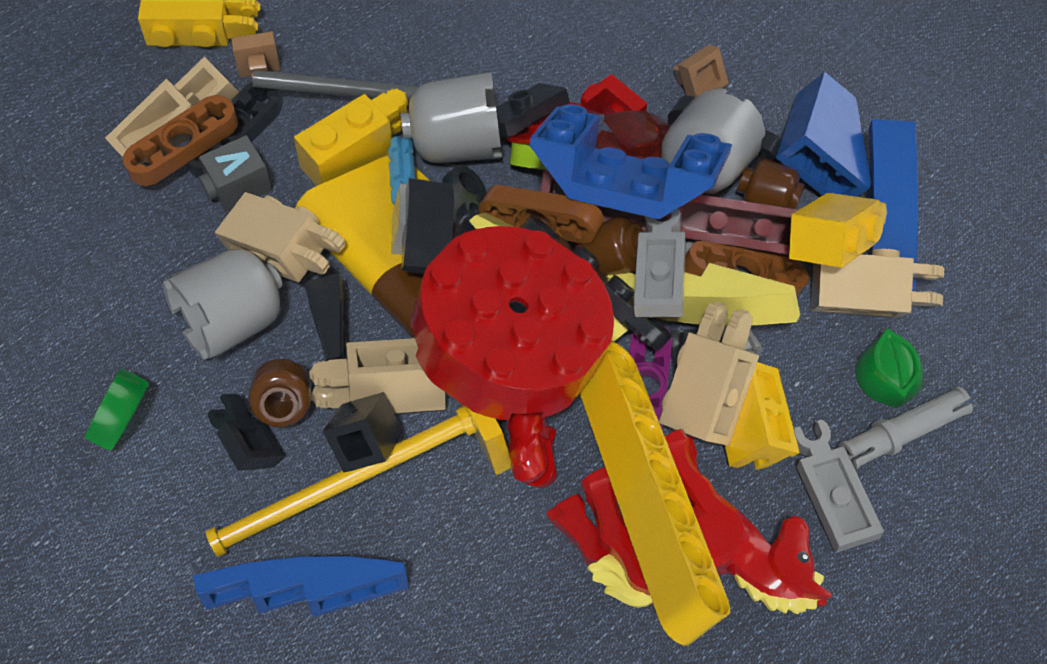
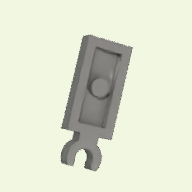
(660, 269)
(836, 491)

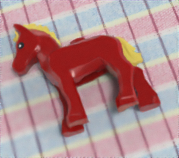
(776, 573)

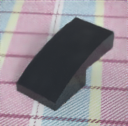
(427, 223)

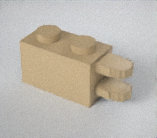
(279, 235)
(873, 285)
(374, 369)
(711, 377)

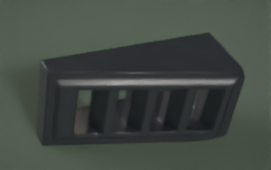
(328, 311)

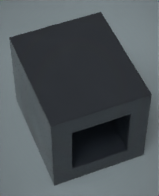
(363, 432)

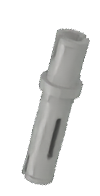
(890, 435)

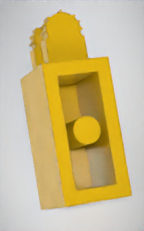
(196, 21)
(350, 136)
(836, 229)

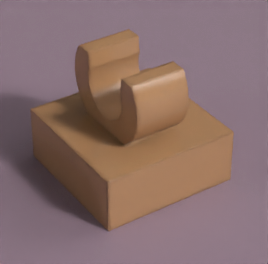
(255, 53)
(702, 71)

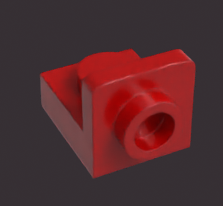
(611, 97)

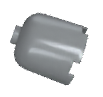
(726, 118)
(454, 119)
(224, 300)

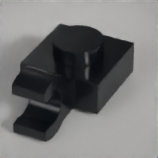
(245, 439)

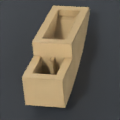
(168, 102)

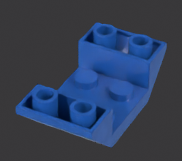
(621, 181)

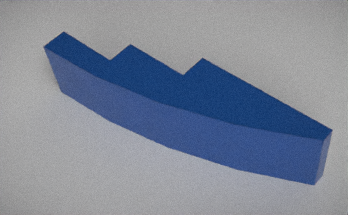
(895, 183)
(323, 581)

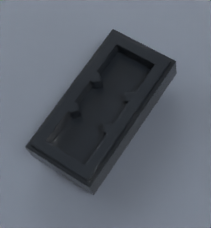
(528, 107)

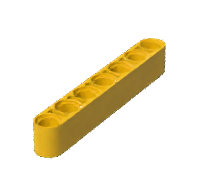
(653, 500)

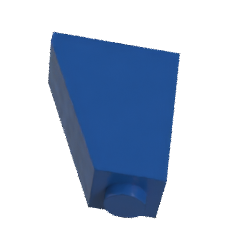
(826, 139)

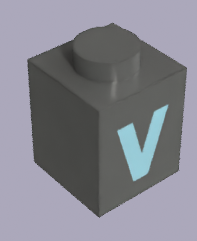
(232, 172)

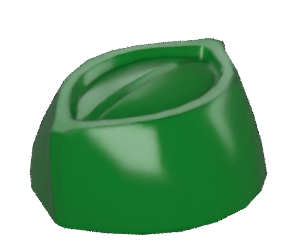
(890, 370)
(116, 409)

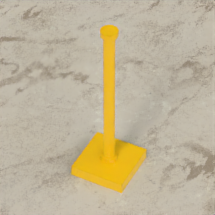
(485, 428)

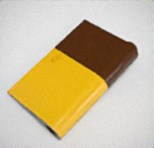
(361, 212)

